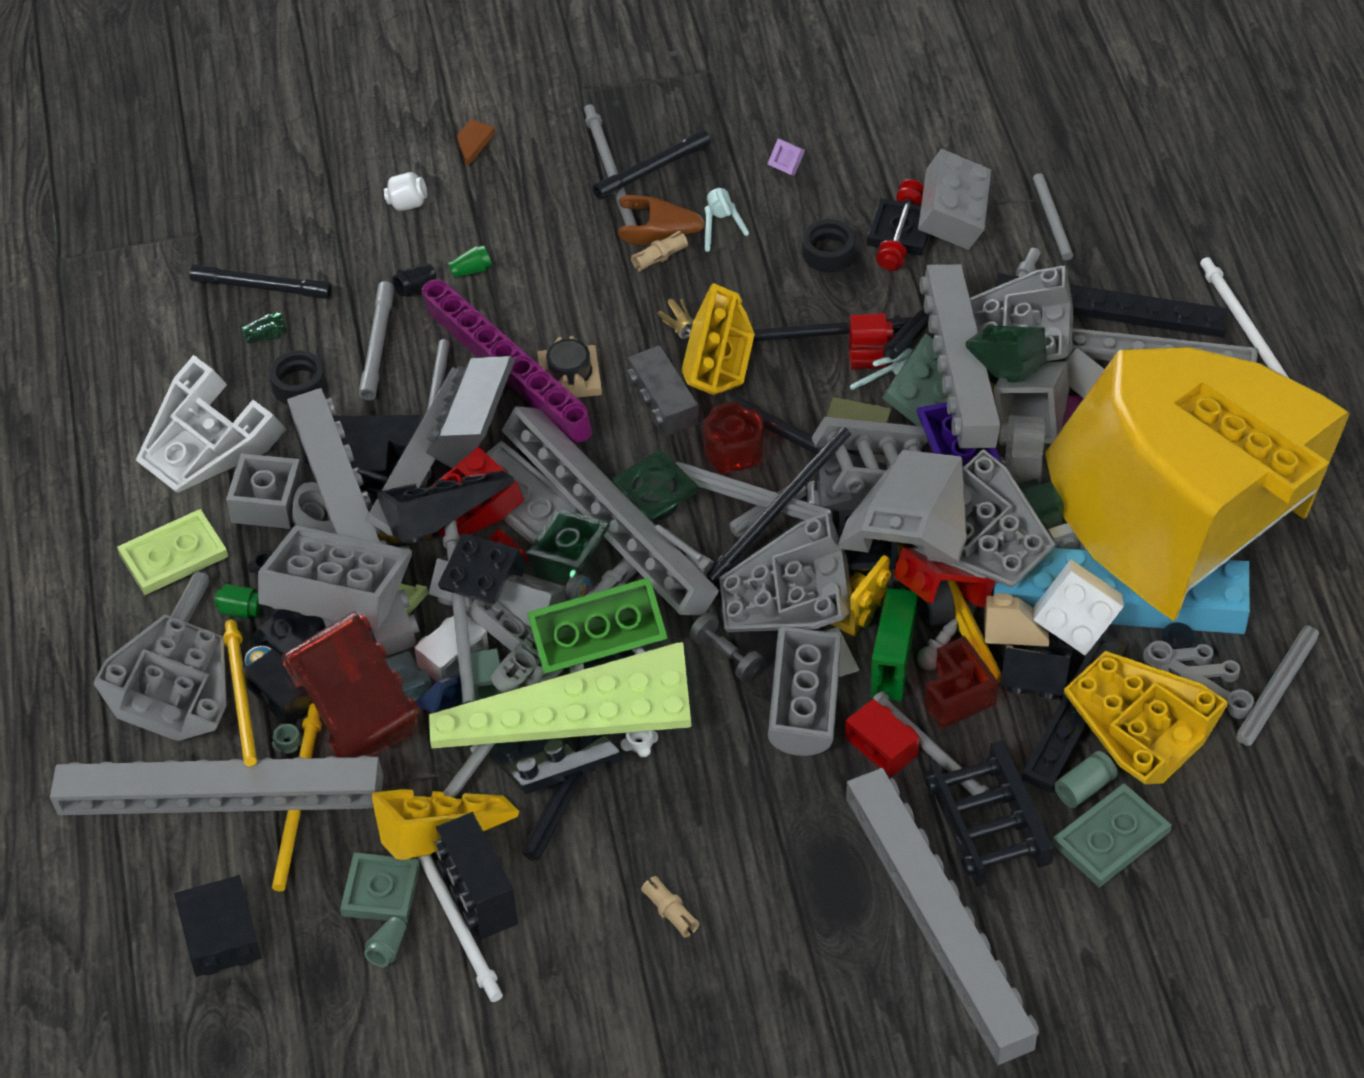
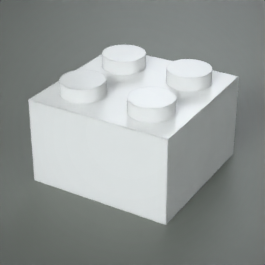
(1078, 607)

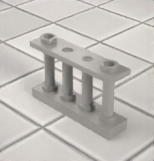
(867, 438)

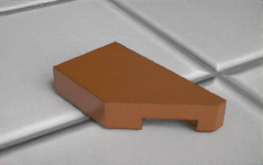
(473, 139)

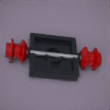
(897, 225)

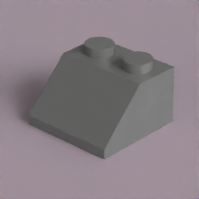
(838, 500)

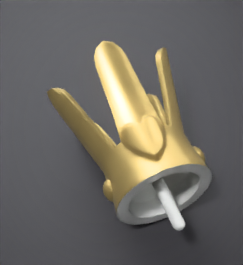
(684, 321)

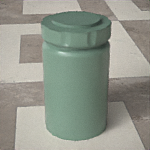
(1085, 779)

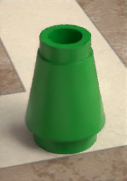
(470, 262)

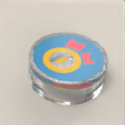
(577, 586)

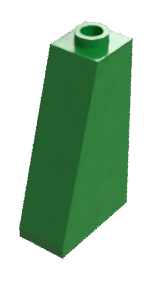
(893, 643)

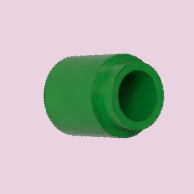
(238, 601)

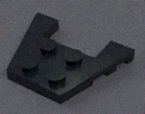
(547, 761)

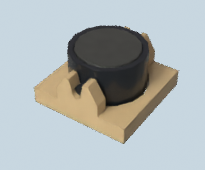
(573, 366)

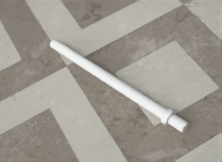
(1215, 275)
(485, 977)

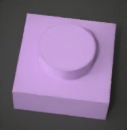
(786, 157)

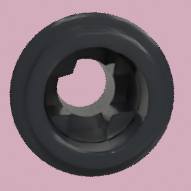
(413, 279)

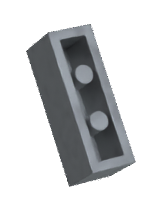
(662, 391)

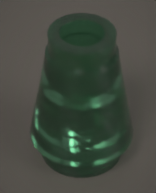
(265, 328)

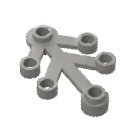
(1172, 660)

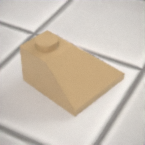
(1011, 622)

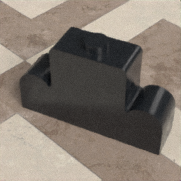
(375, 442)

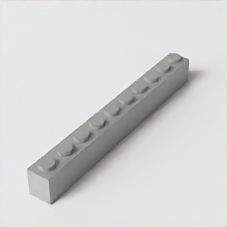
(599, 498)
(344, 500)
(216, 786)
(942, 917)

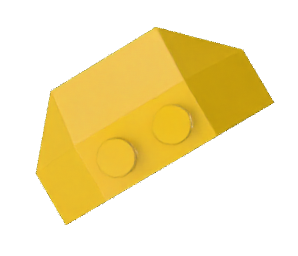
(718, 343)

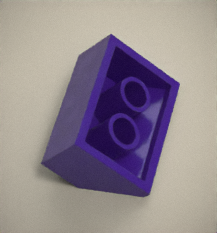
(938, 430)

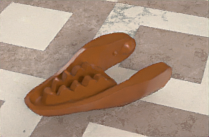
(663, 220)

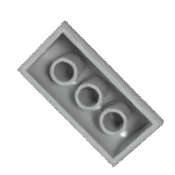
(804, 691)

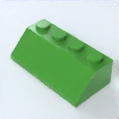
(597, 625)

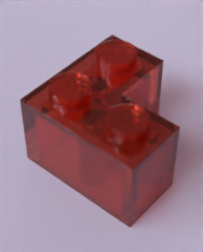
(963, 685)

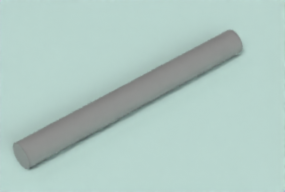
(1053, 216)

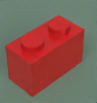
(882, 737)

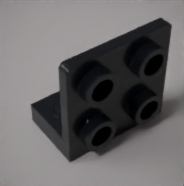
(480, 568)
(287, 629)

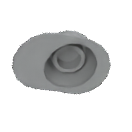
(309, 508)

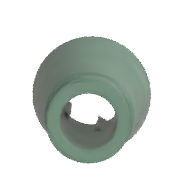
(385, 942)

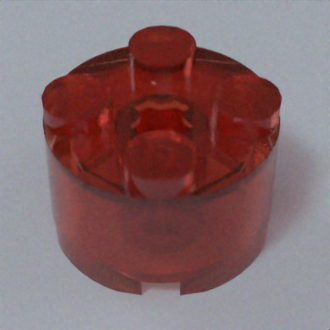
(733, 437)

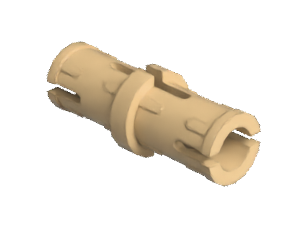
(659, 251)
(670, 906)

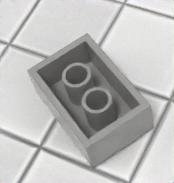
(954, 199)

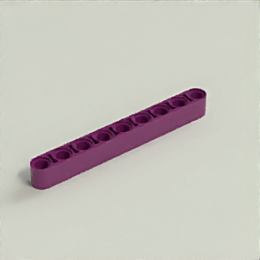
(525, 377)

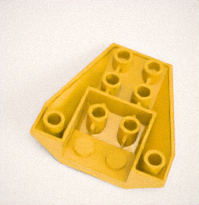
(1144, 714)

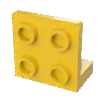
(866, 597)

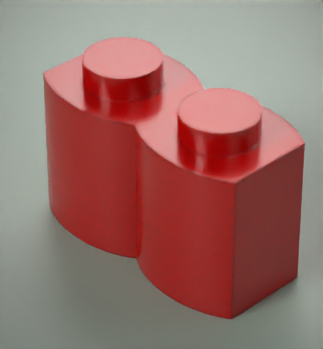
(867, 339)

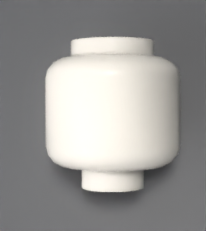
(405, 191)

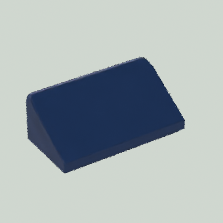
(442, 695)

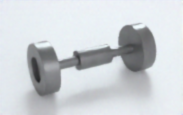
(705, 628)

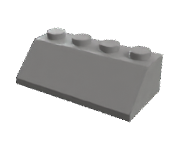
(517, 596)

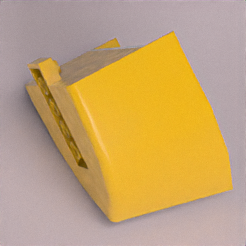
(1187, 464)

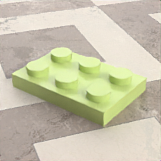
(172, 552)

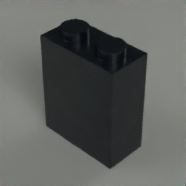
(217, 926)

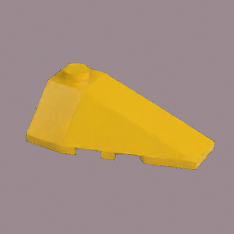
(410, 821)

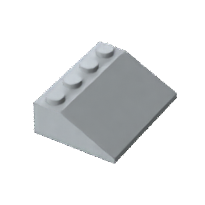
(332, 576)

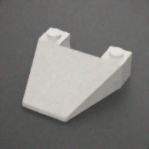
(195, 440)

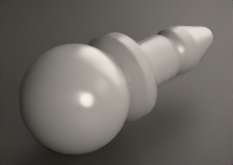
(927, 655)

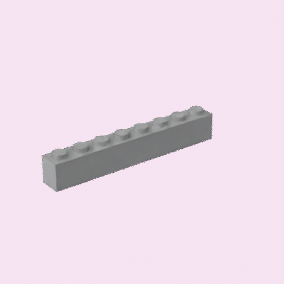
(964, 376)

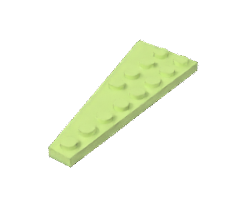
(611, 698)

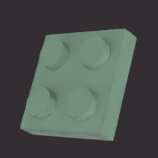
(379, 887)

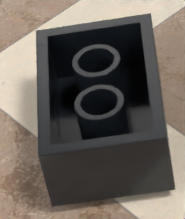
(475, 876)

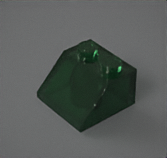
(1010, 350)
(565, 545)

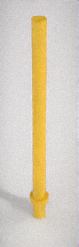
(232, 639)
(311, 726)

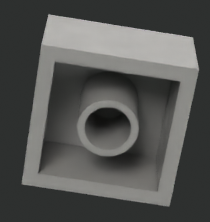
(264, 490)

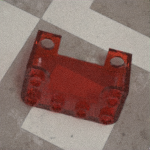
(353, 687)

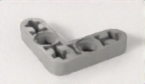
(520, 642)

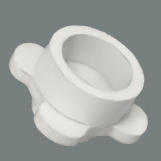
(643, 747)

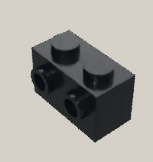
(275, 688)

